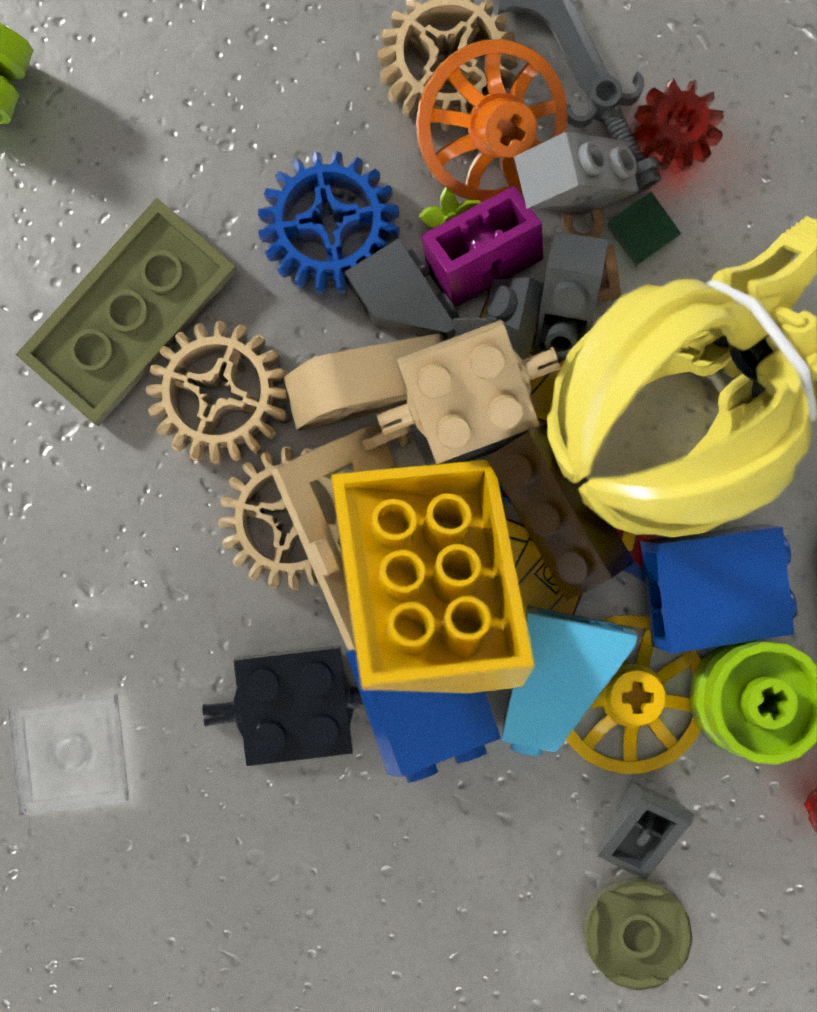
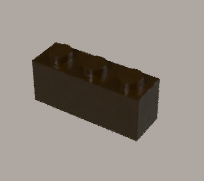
(568, 534)

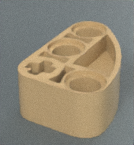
(351, 383)

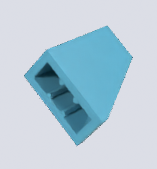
(571, 668)

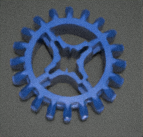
(321, 179)

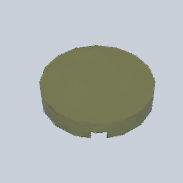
(637, 933)

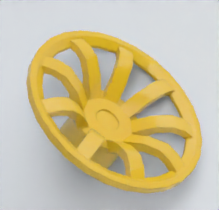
(634, 700)

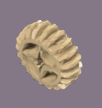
(419, 30)
(175, 377)
(247, 507)

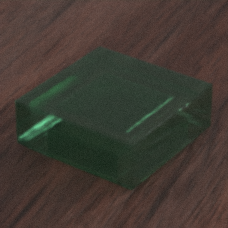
(643, 229)

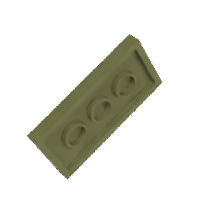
(126, 312)

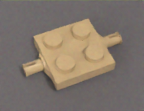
(468, 391)

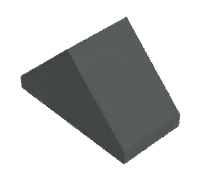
(644, 830)

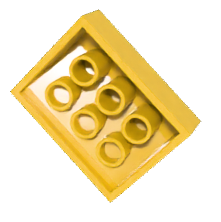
(431, 579)

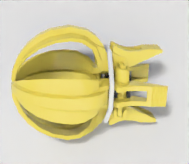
(764, 416)

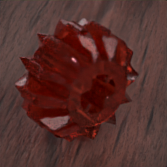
(689, 112)

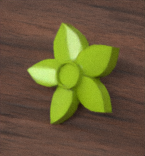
(435, 216)

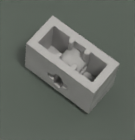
(576, 173)

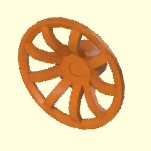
(499, 121)

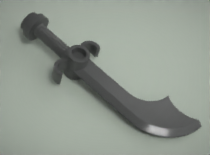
(598, 87)

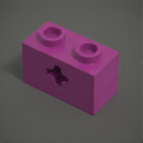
(483, 245)

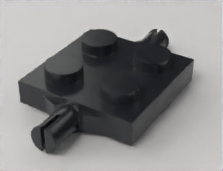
(290, 705)

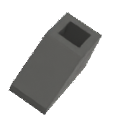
(569, 292)
(398, 296)

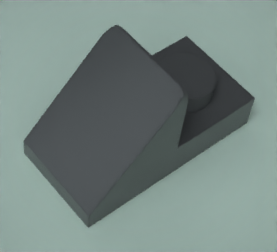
(517, 305)

